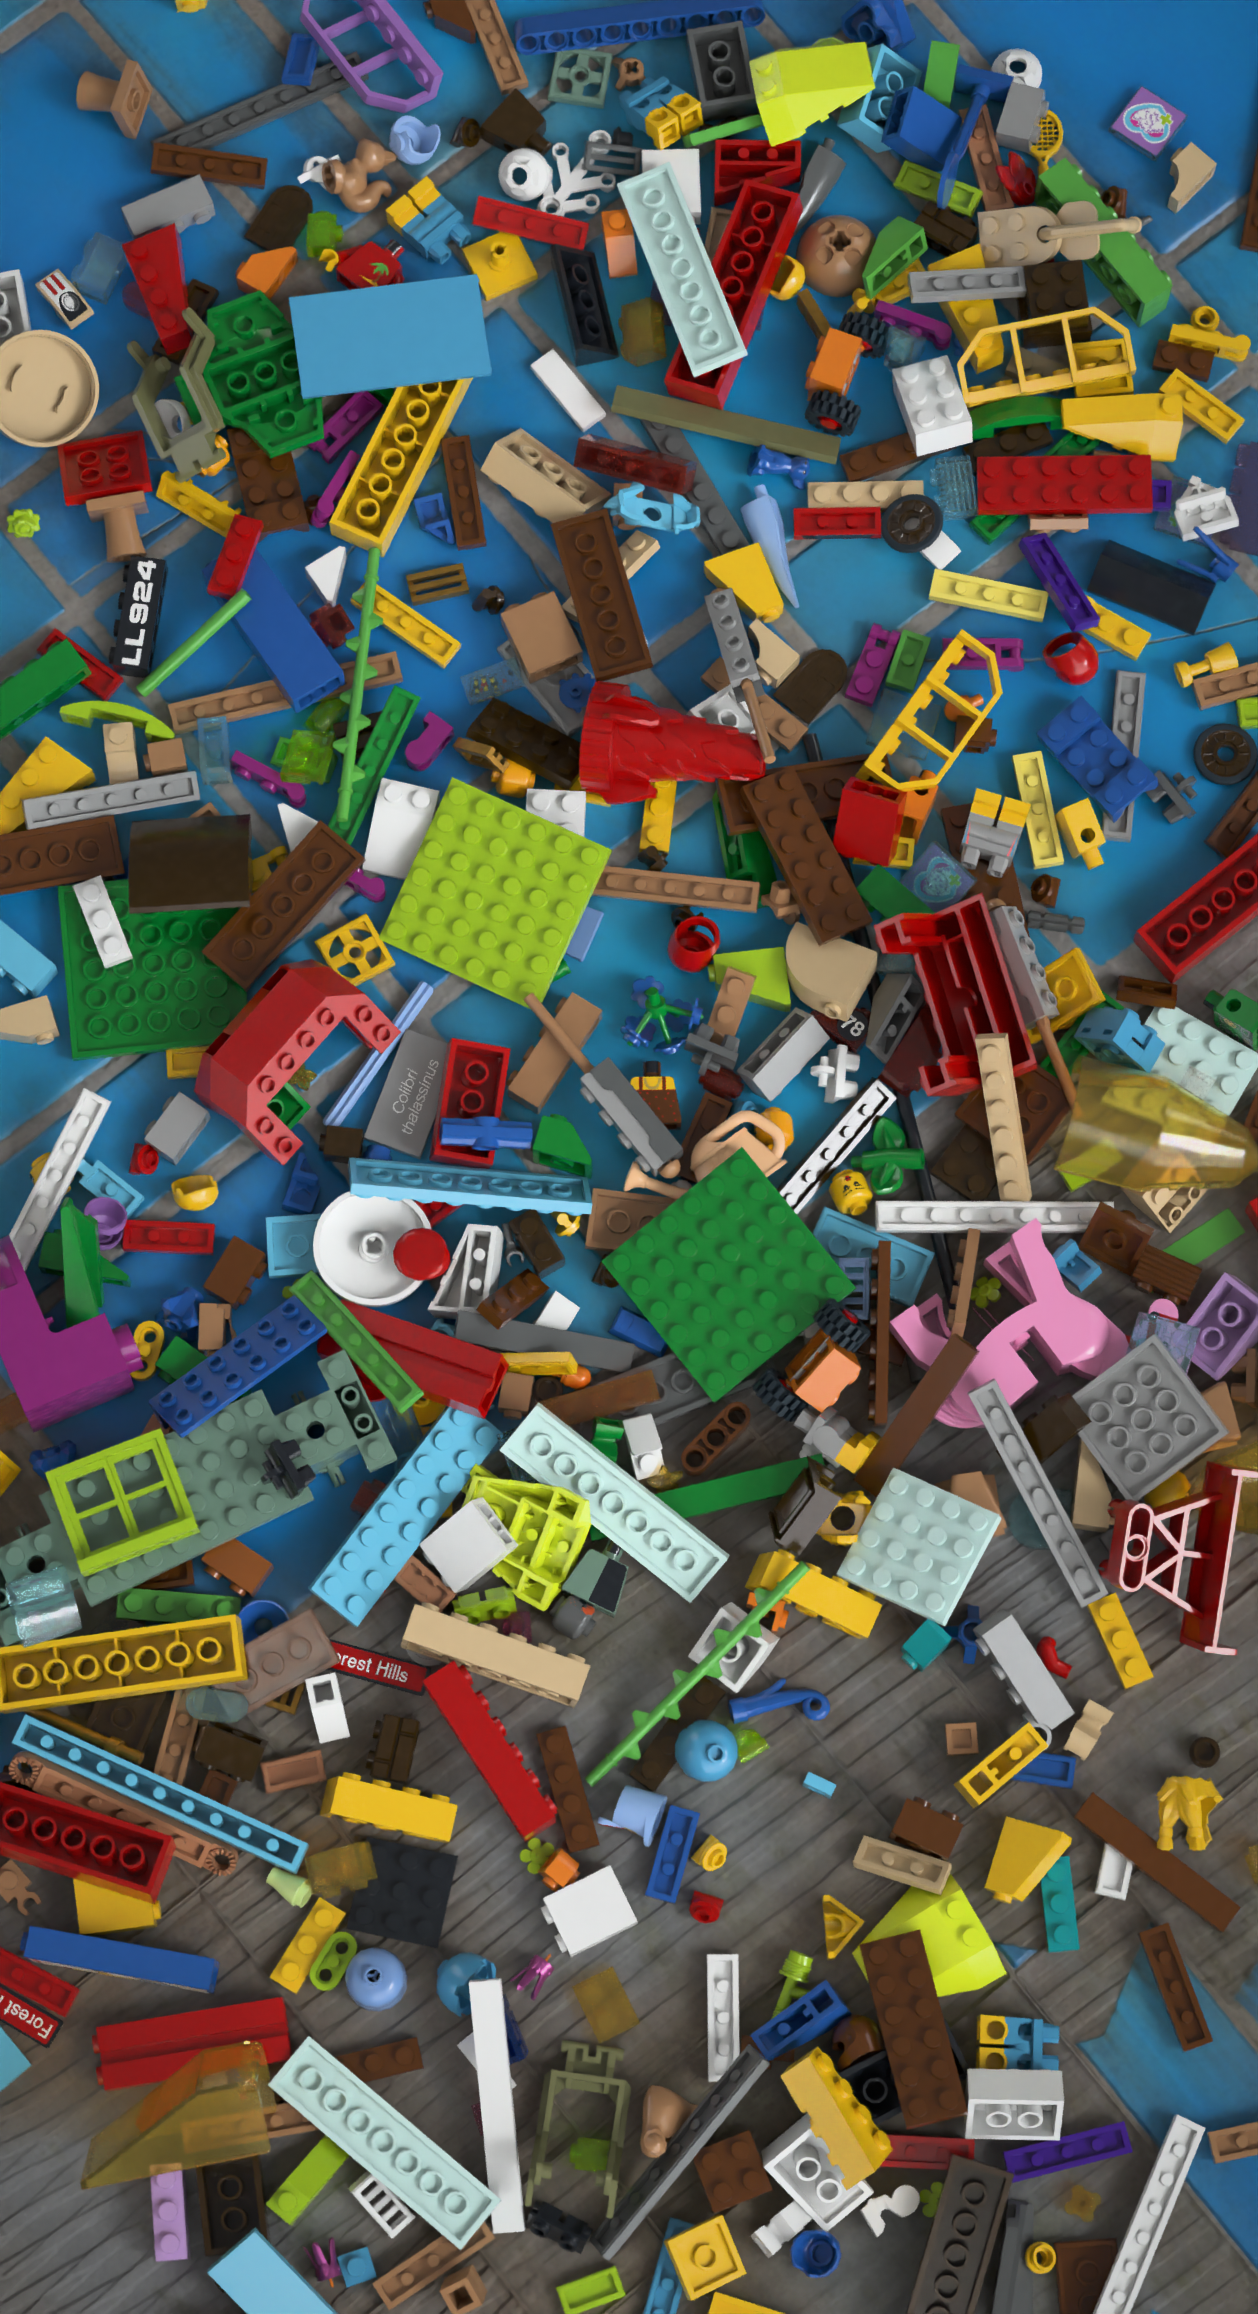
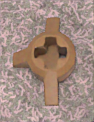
(627, 76)

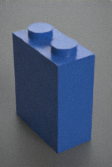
(921, 128)

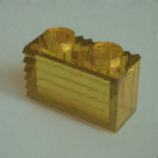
(642, 332)
(340, 1868)

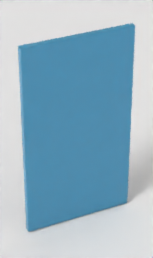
(390, 336)

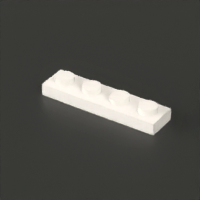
(722, 2013)

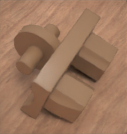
(782, 902)
(1247, 1391)

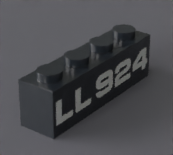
(139, 617)

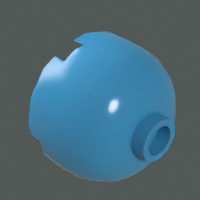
(706, 1750)
(454, 1980)

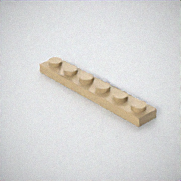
(1003, 1117)

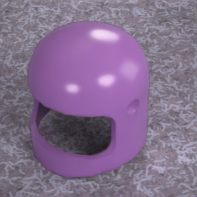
(110, 1218)

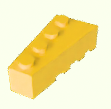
(972, 315)
(44, 773)
(818, 1594)
(389, 1808)
(837, 2116)

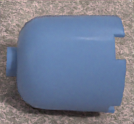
(383, 1992)

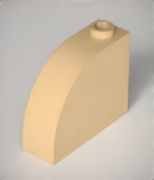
(828, 975)

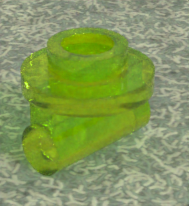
(749, 1744)

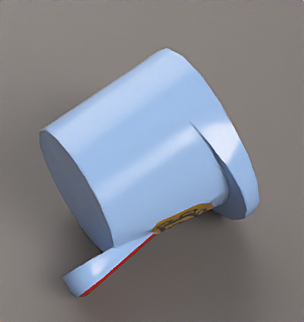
(638, 1812)

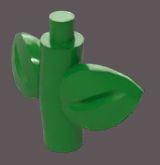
(888, 1157)

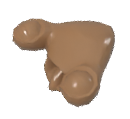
(662, 2117)

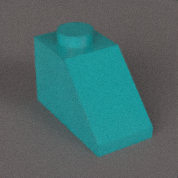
(925, 1645)

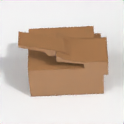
(213, 1327)

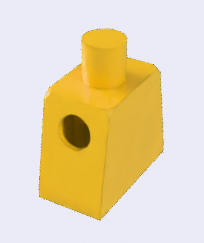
(1077, 821)

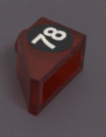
(849, 1033)

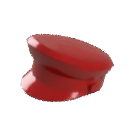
(421, 1254)

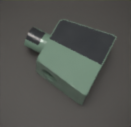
(599, 1579)

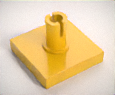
(500, 264)

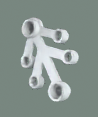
(572, 181)

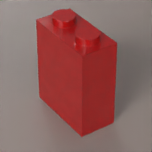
(869, 821)

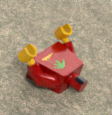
(366, 265)

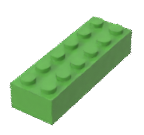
(1120, 262)

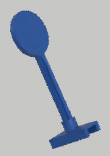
(981, 86)

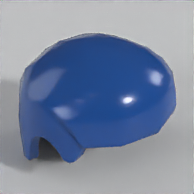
(816, 2253)

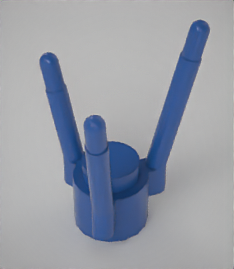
(1222, 564)

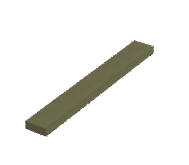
(725, 424)

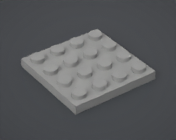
(1146, 1419)

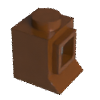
(981, 739)

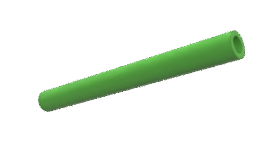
(194, 642)

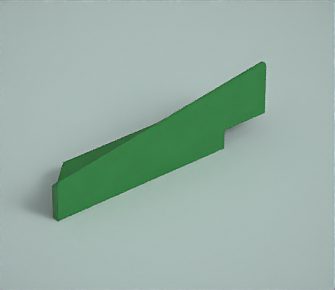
(745, 855)
(80, 1264)

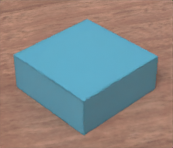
(819, 1785)

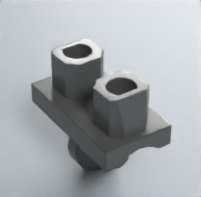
(1180, 807)
(709, 1054)

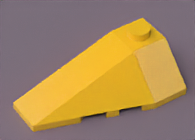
(1134, 422)

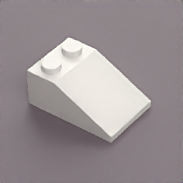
(398, 827)
(804, 2171)

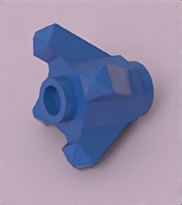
(181, 1313)
(52, 1458)
(965, 1634)

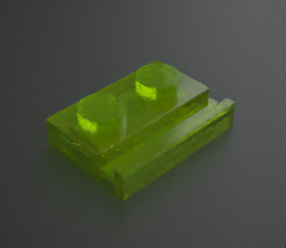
(307, 757)

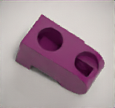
(430, 744)

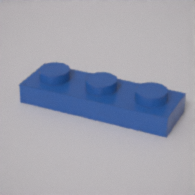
(672, 1854)

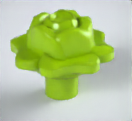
(23, 523)

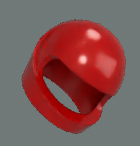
(1076, 665)
(690, 949)

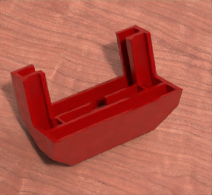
(963, 987)
(274, 1040)

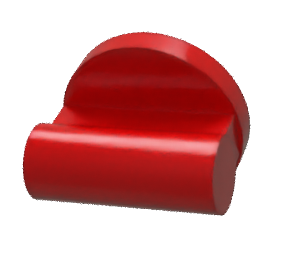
(143, 1160)
(705, 1907)

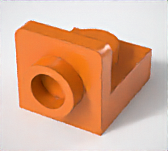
(778, 1610)

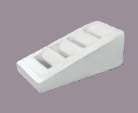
(400, 2223)

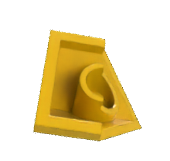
(839, 1925)

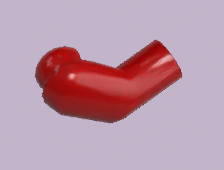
(1048, 1655)

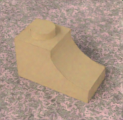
(1191, 172)
(775, 657)
(121, 752)

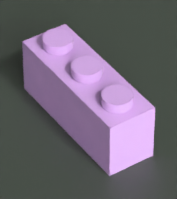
(170, 2216)

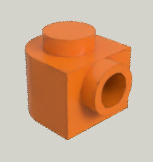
(559, 1870)

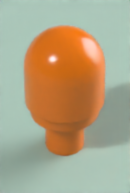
(952, 711)
(577, 1381)

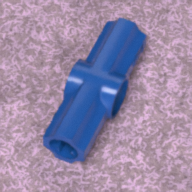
(485, 1133)

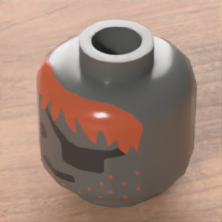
(573, 1617)

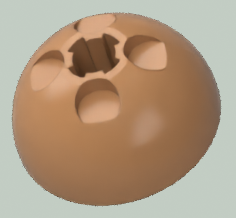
(830, 268)

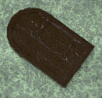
(281, 218)
(813, 684)

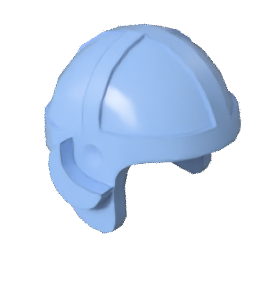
(413, 140)

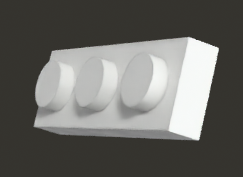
(102, 922)

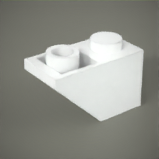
(327, 1707)

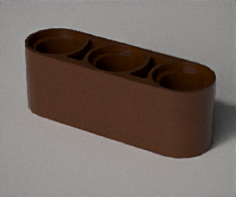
(720, 1425)

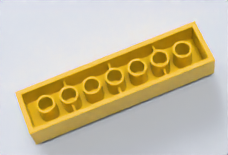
(396, 463)
(122, 1664)

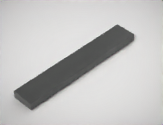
(528, 1337)

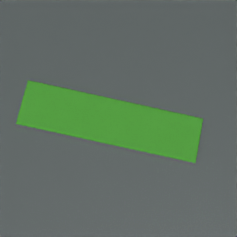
(1207, 1238)

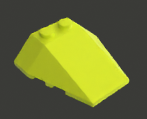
(807, 84)
(546, 1525)
(952, 1934)

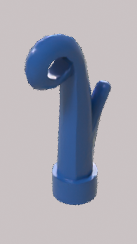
(772, 1699)

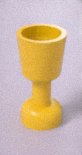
(1216, 661)

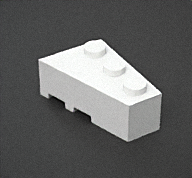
(472, 1272)

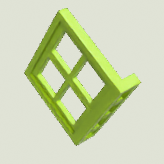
(137, 1542)

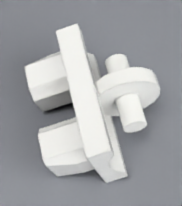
(833, 1072)

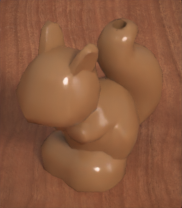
(351, 179)

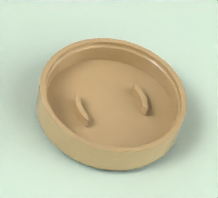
(45, 388)

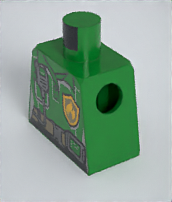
(1235, 1016)

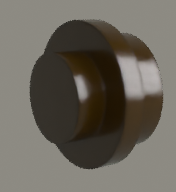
(547, 1388)
(1204, 1752)

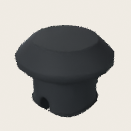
(622, 138)

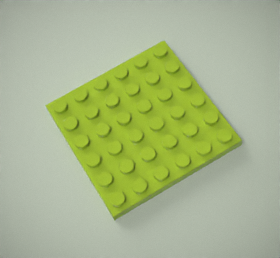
(494, 893)

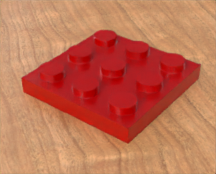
(104, 467)

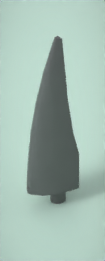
(818, 180)

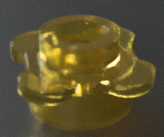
(1074, 2207)

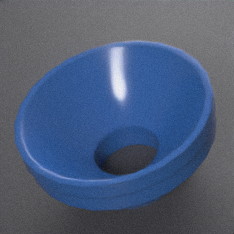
(257, 1610)

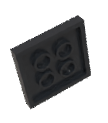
(407, 1896)

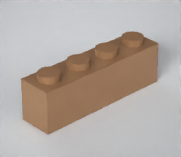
(549, 1061)

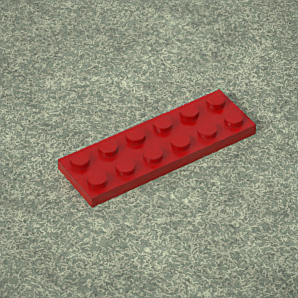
(1064, 484)

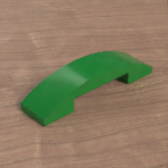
(1015, 412)

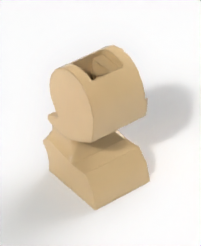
(1087, 1729)

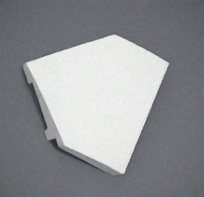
(1205, 508)

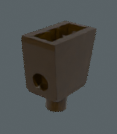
(516, 126)

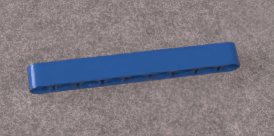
(650, 17)

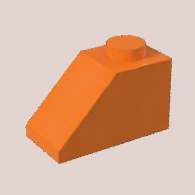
(619, 243)
(266, 271)

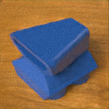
(879, 23)

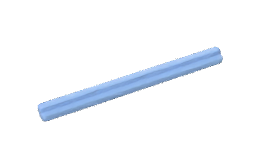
(374, 1059)

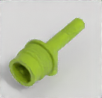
(796, 1969)

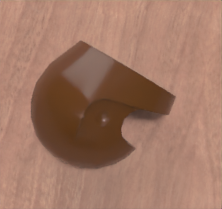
(857, 2038)

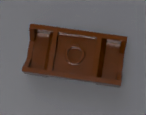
(268, 486)

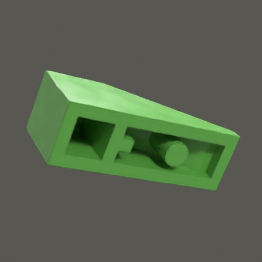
(941, 71)
(892, 253)

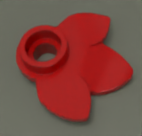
(1018, 180)

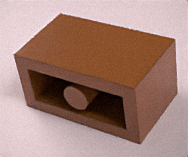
(239, 1566)

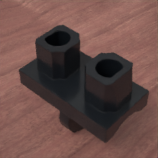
(282, 1471)

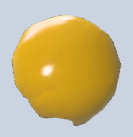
(788, 279)
(195, 1192)
(1168, 1491)

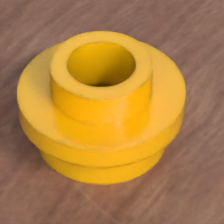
(1204, 312)
(1048, 2257)

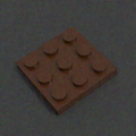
(1040, 1109)

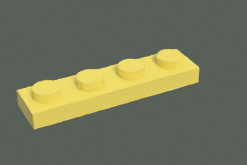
(988, 595)
(1041, 821)

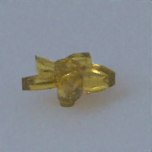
(302, 1078)
(666, 1480)

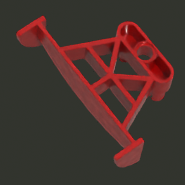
(1209, 1556)

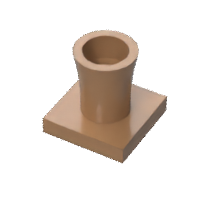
(123, 98)
(120, 523)

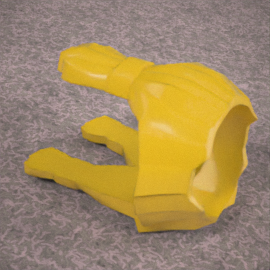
(860, 1506)
(1192, 1802)

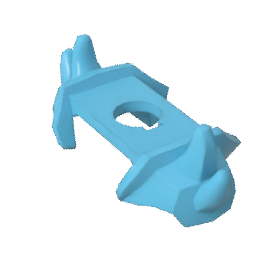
(673, 517)

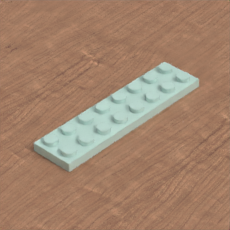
(682, 269)
(616, 1502)
(384, 2142)

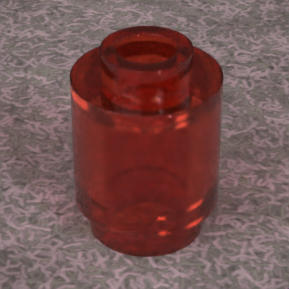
(723, 1084)

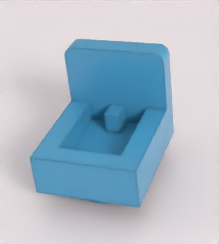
(1075, 1265)

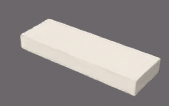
(568, 390)

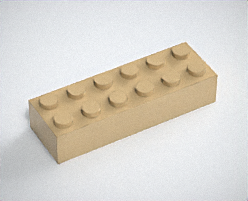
(495, 1655)

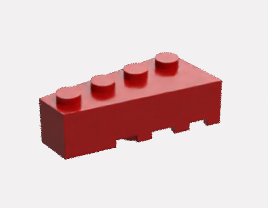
(160, 275)

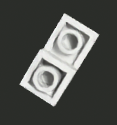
(941, 551)
(557, 1312)

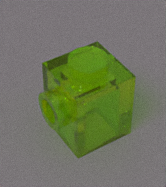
(322, 233)
(590, 2154)

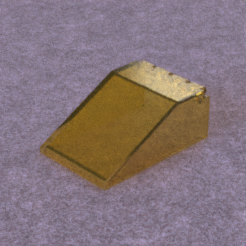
(191, 2120)

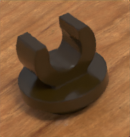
(681, 914)

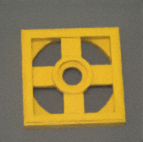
(366, 972)

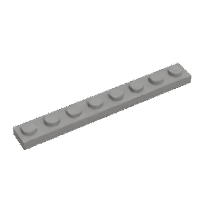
(1037, 1492)

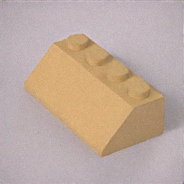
(542, 478)

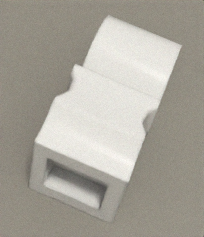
(902, 2203)
(781, 2228)

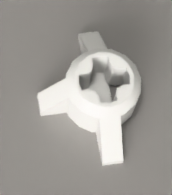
(313, 173)

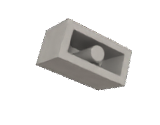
(1021, 117)
(176, 1127)

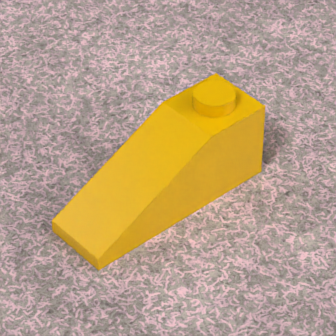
(1001, 1765)

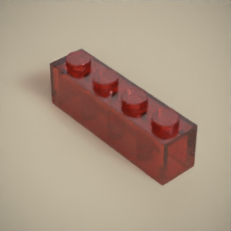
(635, 464)
(916, 1049)

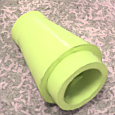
(290, 1886)

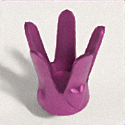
(539, 1967)
(324, 2269)

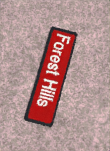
(380, 1668)
(28, 2018)

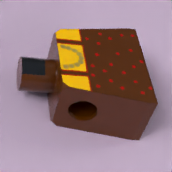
(659, 1094)

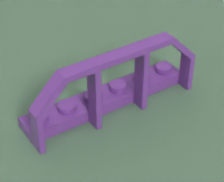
(404, 45)

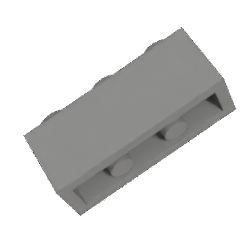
(180, 204)
(783, 1054)

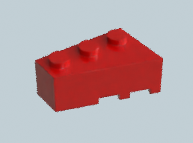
(756, 162)

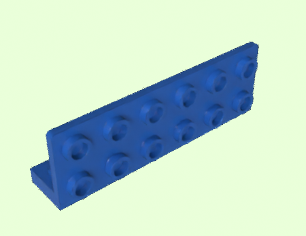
(237, 1367)

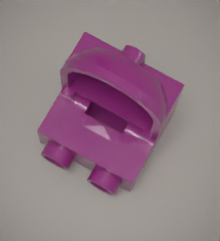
(61, 1370)

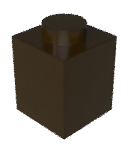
(341, 1143)

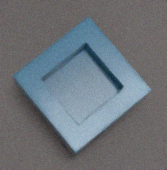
(357, 2267)

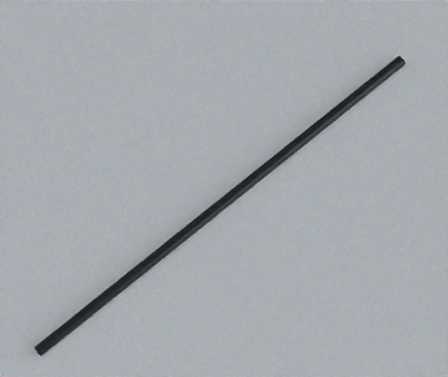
(903, 1103)

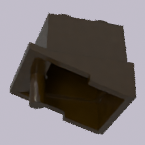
(1051, 291)

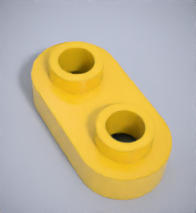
(149, 1351)

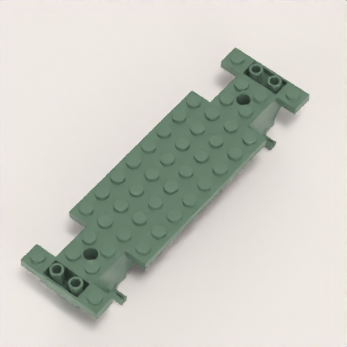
(221, 1480)

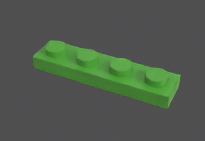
(173, 1606)

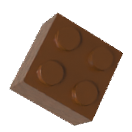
(926, 1829)
(731, 2172)

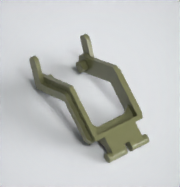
(196, 445)
(589, 2075)

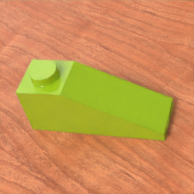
(307, 2180)

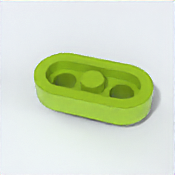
(333, 1961)

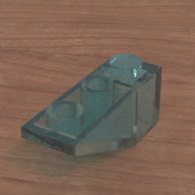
(903, 347)

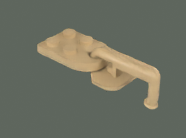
(1019, 234)

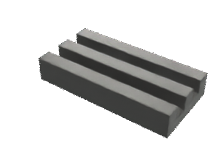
(587, 155)

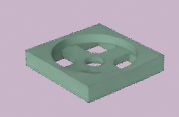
(576, 97)

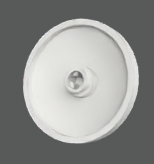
(357, 1245)

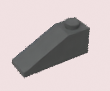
(892, 1013)

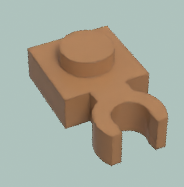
(14, 1884)

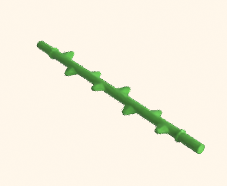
(354, 696)
(708, 1666)

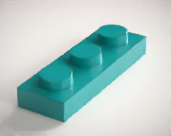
(1059, 1908)

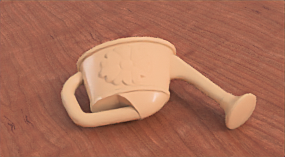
(710, 1154)

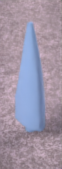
(767, 528)

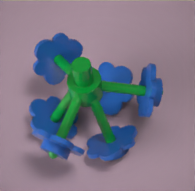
(640, 1031)

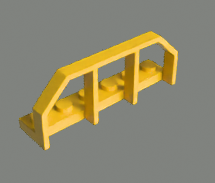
(1061, 378)
(921, 699)

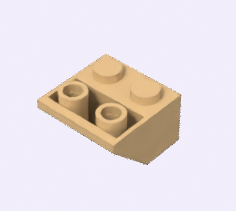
(1165, 1206)

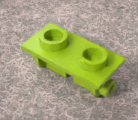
(498, 1605)

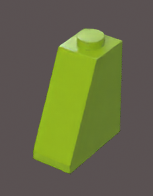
(769, 966)

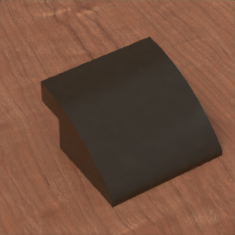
(190, 864)

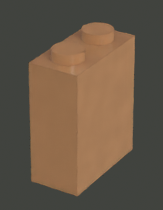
(541, 636)

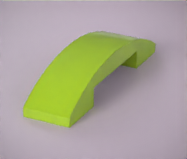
(84, 713)

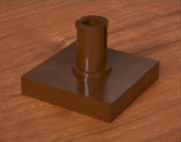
(1116, 1238)

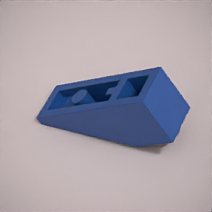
(802, 2021)

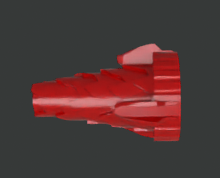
(637, 743)

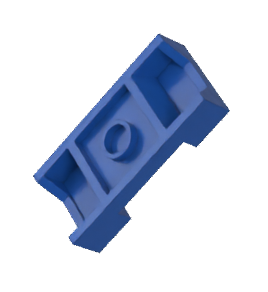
(1096, 758)

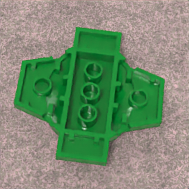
(257, 377)

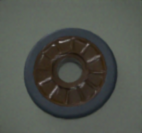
(909, 507)
(1222, 771)

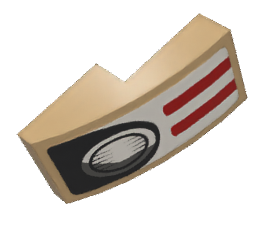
(64, 299)

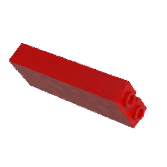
(440, 1365)
(157, 2047)

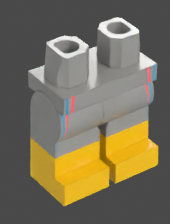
(991, 842)
(836, 1437)

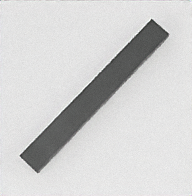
(261, 109)
(679, 2151)

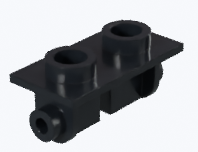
(545, 2223)

